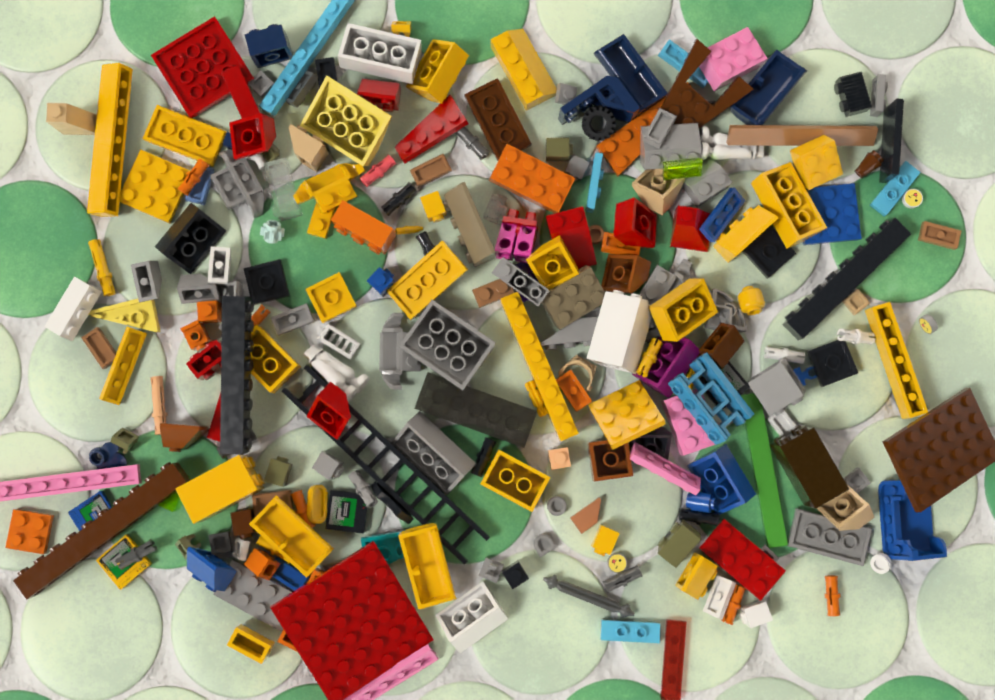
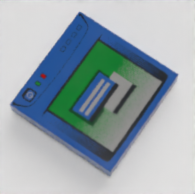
(89, 509)

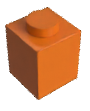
(209, 311)
(261, 564)

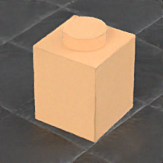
(559, 458)

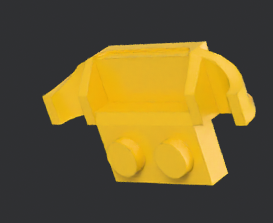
(330, 186)

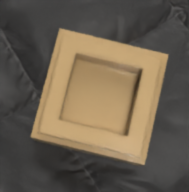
(856, 302)

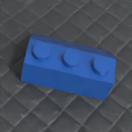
(722, 478)

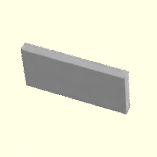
(818, 535)

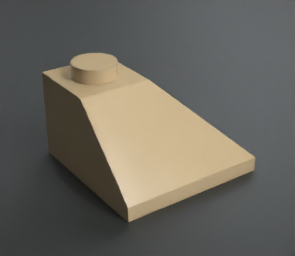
(656, 192)
(847, 511)

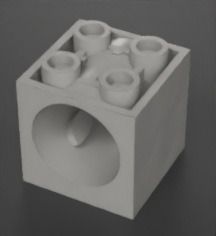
(777, 387)

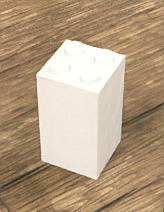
(620, 331)

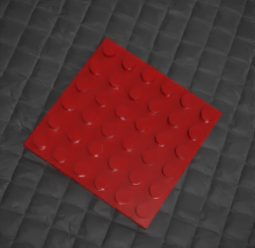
(352, 623)

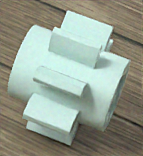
(272, 231)

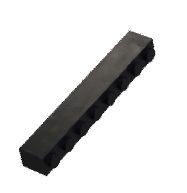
(846, 279)
(236, 374)

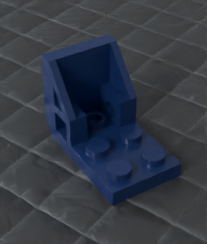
(607, 93)

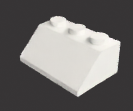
(471, 617)

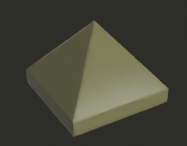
(272, 154)

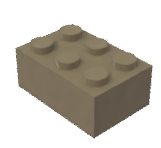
(574, 298)

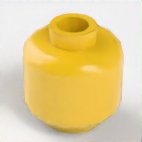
(751, 300)

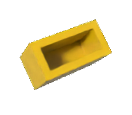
(250, 643)

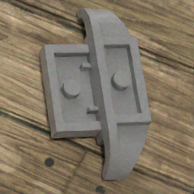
(238, 184)
(663, 282)
(391, 357)

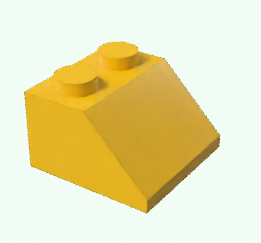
(552, 263)
(696, 576)

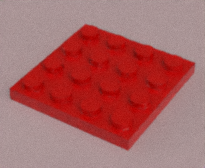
(195, 66)

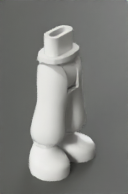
(723, 151)
(336, 371)

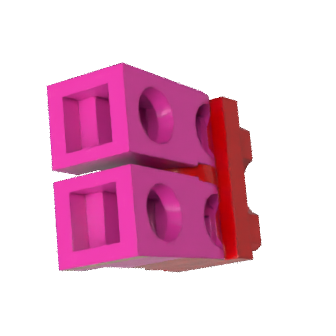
(517, 236)

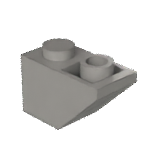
(328, 466)

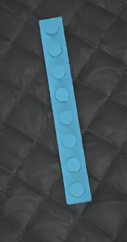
(305, 55)

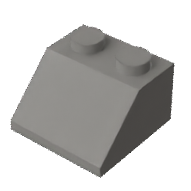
(709, 184)

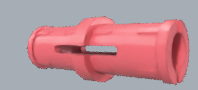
(377, 170)

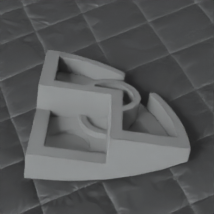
(726, 313)

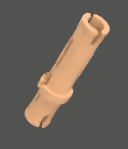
(159, 412)

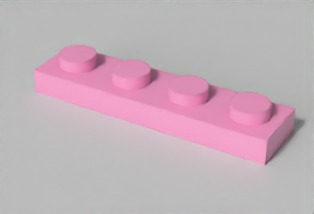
(665, 468)

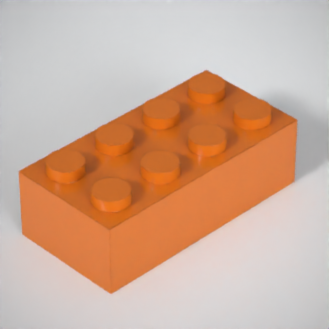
(531, 179)

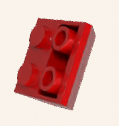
(381, 94)

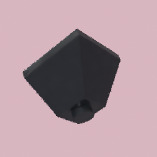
(656, 441)

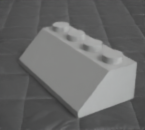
(433, 452)

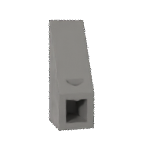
(520, 281)
(577, 332)

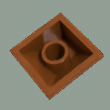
(625, 273)
(180, 436)

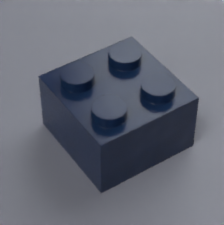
(268, 45)

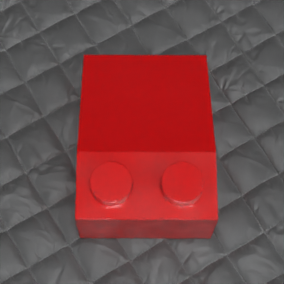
(575, 233)

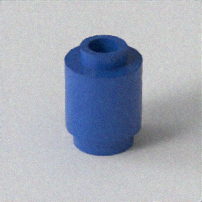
(701, 502)

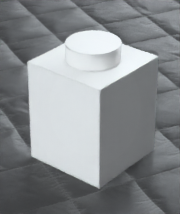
(755, 613)

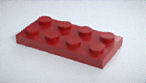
(742, 559)

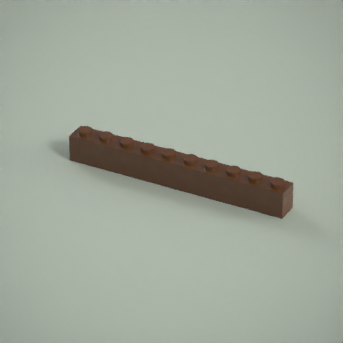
(100, 531)

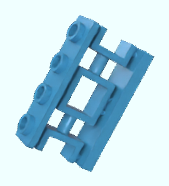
(720, 389)

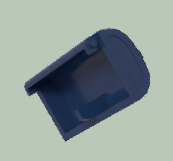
(624, 62)
(769, 90)

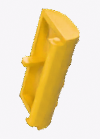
(291, 536)
(427, 565)

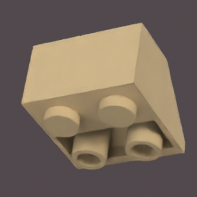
(308, 149)

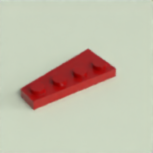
(434, 128)

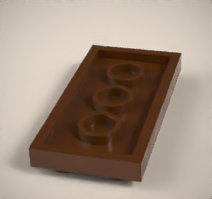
(497, 117)

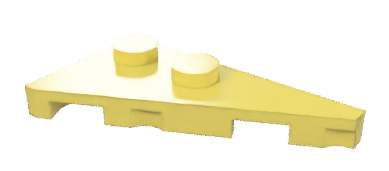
(131, 313)

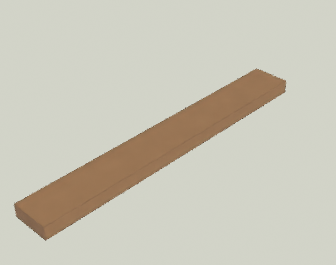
(798, 134)

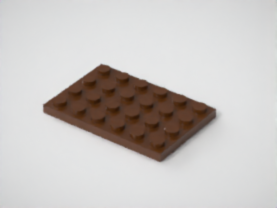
(941, 449)

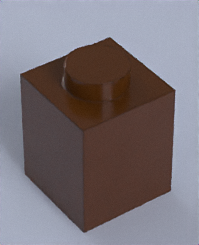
(241, 521)

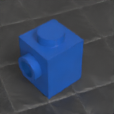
(381, 280)

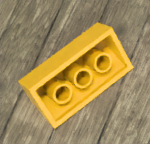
(523, 67)
(788, 199)

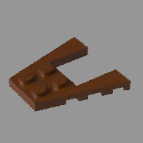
(688, 103)

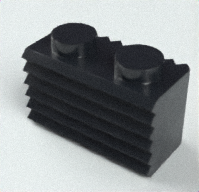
(852, 94)

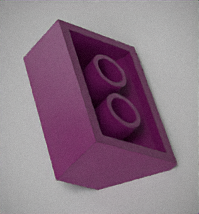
(671, 361)

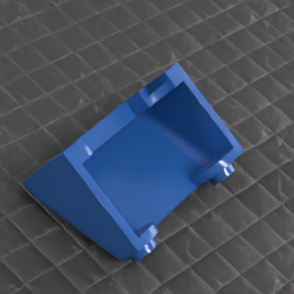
(904, 531)

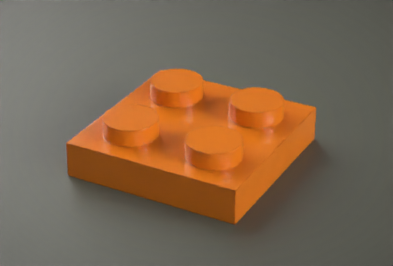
(29, 531)

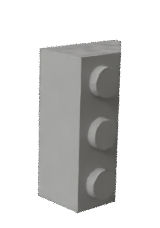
(680, 144)

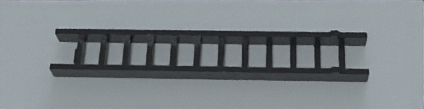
(382, 481)

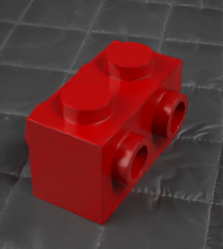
(207, 361)

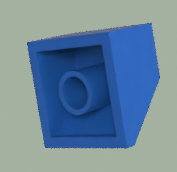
(209, 569)

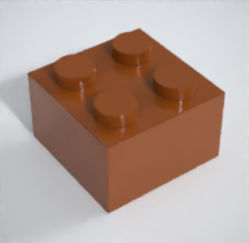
(609, 462)

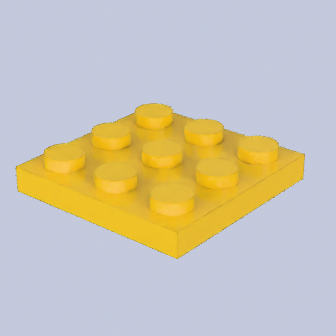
(154, 186)
(626, 414)

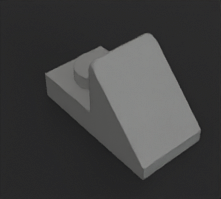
(233, 288)

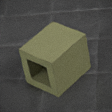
(558, 149)
(278, 471)

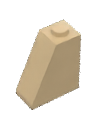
(71, 119)

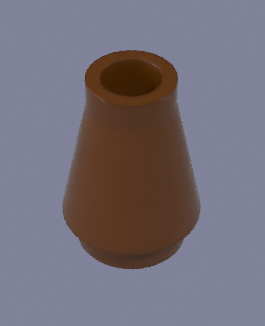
(869, 163)

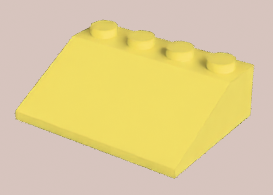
(346, 122)

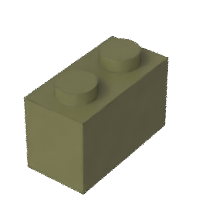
(678, 543)

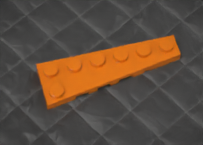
(624, 145)

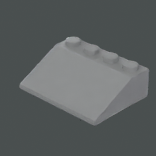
(447, 345)

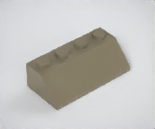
(470, 226)

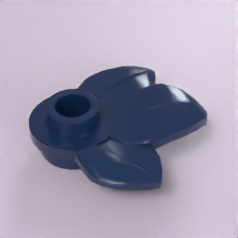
(110, 456)

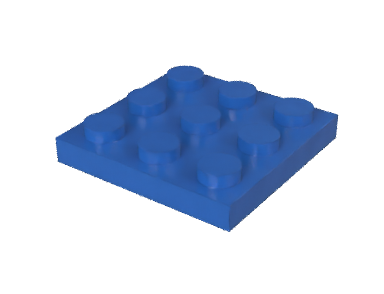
(839, 212)

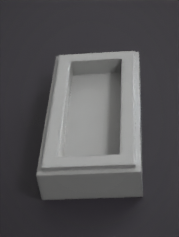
(659, 128)

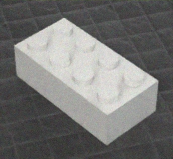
(380, 53)

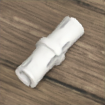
(856, 336)
(778, 354)

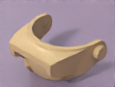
(577, 360)

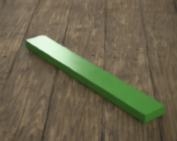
(764, 474)

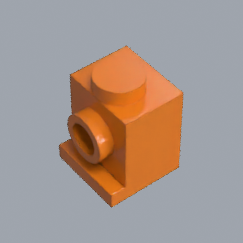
(203, 337)

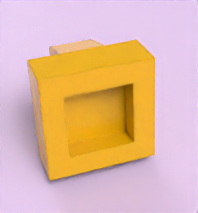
(401, 26)

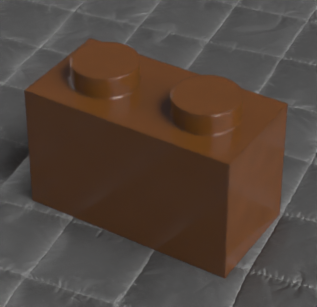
(722, 344)

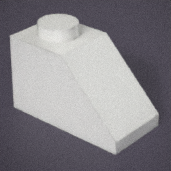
(219, 265)

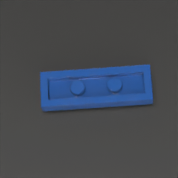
(722, 214)

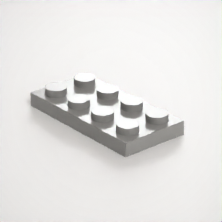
(253, 594)

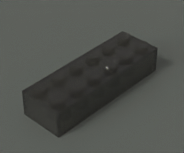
(476, 410)

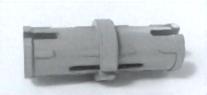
(363, 488)

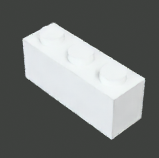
(73, 309)

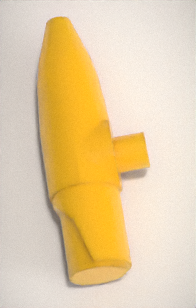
(408, 230)

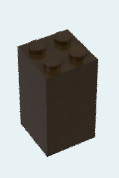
(809, 466)

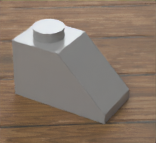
(147, 280)
(195, 288)

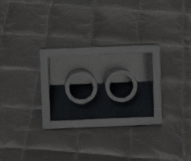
(190, 238)

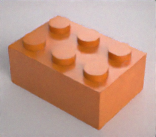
(363, 228)

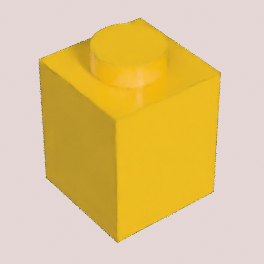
(433, 207)
(604, 540)

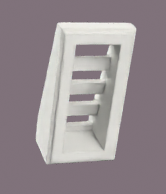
(323, 334)

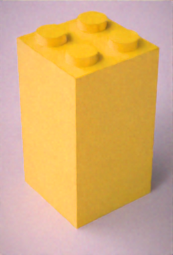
(220, 488)

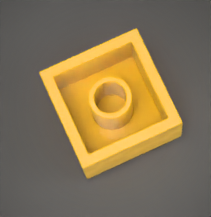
(816, 161)

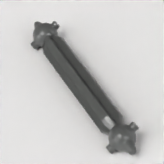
(588, 596)

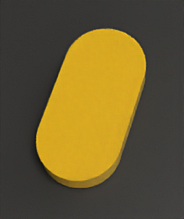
(317, 504)

